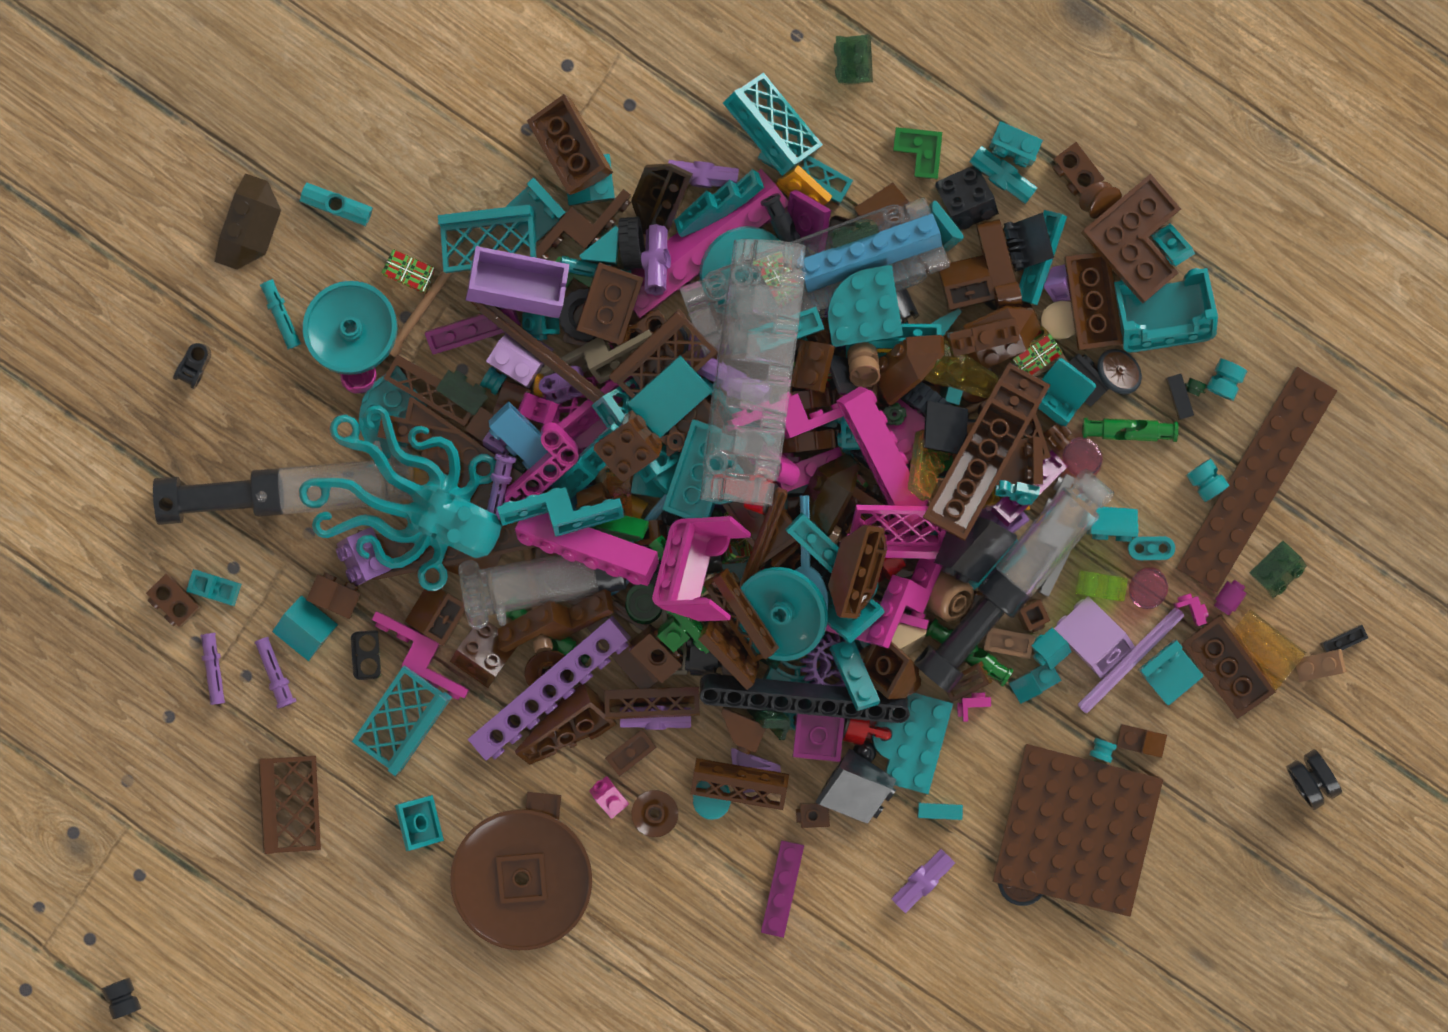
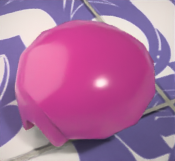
(359, 382)

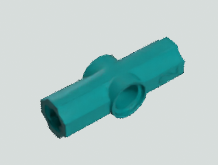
(1003, 175)
(322, 198)

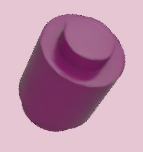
(1230, 597)

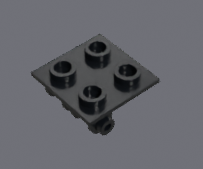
(1028, 242)

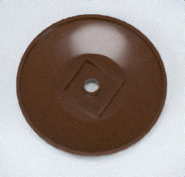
(516, 913)

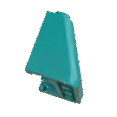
(1171, 317)

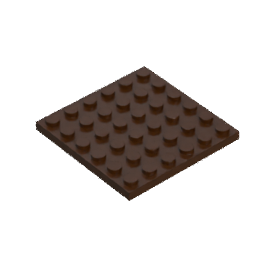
(1077, 830)

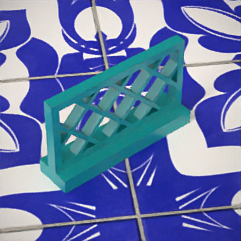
(763, 131)
(485, 218)
(612, 413)
(416, 734)

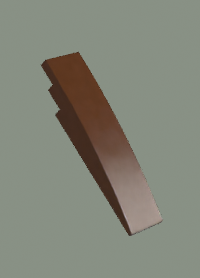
(986, 451)

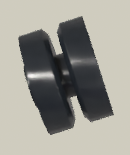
(1312, 780)

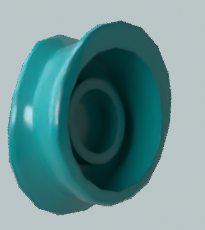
(709, 807)

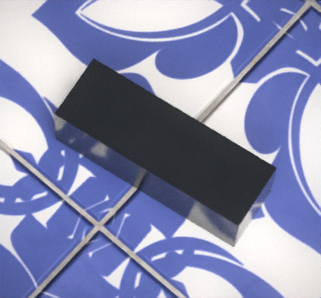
(1180, 396)
(1345, 639)

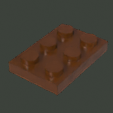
(609, 303)
(729, 652)

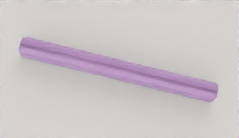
(1130, 660)

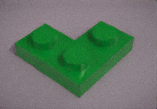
(926, 147)

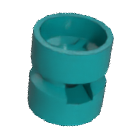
(1226, 379)
(1207, 480)

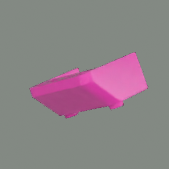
(686, 564)

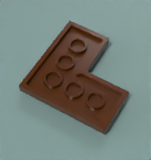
(1123, 239)

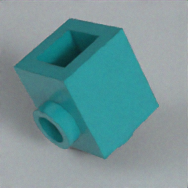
(1050, 649)

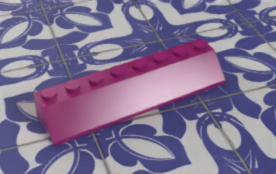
(689, 250)

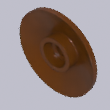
(535, 666)
(654, 826)

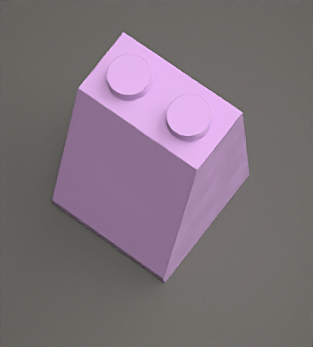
(515, 361)
(1094, 637)

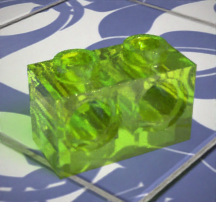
(1101, 586)

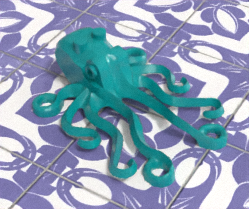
(440, 508)

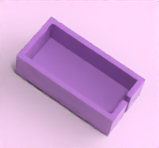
(517, 282)

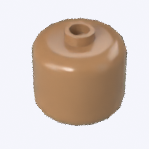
(950, 598)

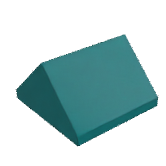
(603, 250)
(304, 627)
(419, 822)

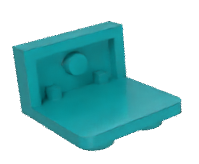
(1066, 392)

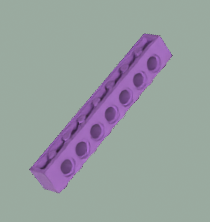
(483, 738)

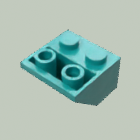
(1115, 522)

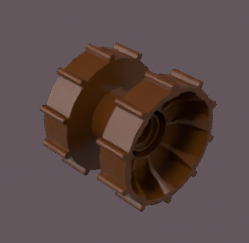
(814, 438)

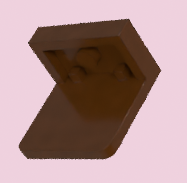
(629, 447)

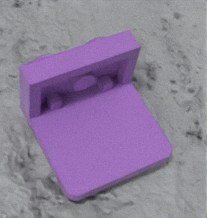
(358, 568)

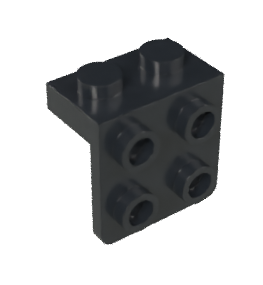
(967, 197)

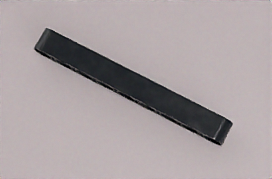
(797, 698)

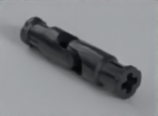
(780, 219)

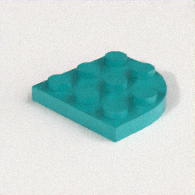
(865, 308)
(390, 398)

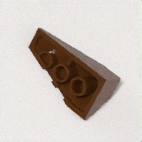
(571, 721)

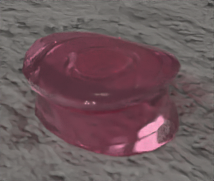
(1082, 454)
(1148, 588)

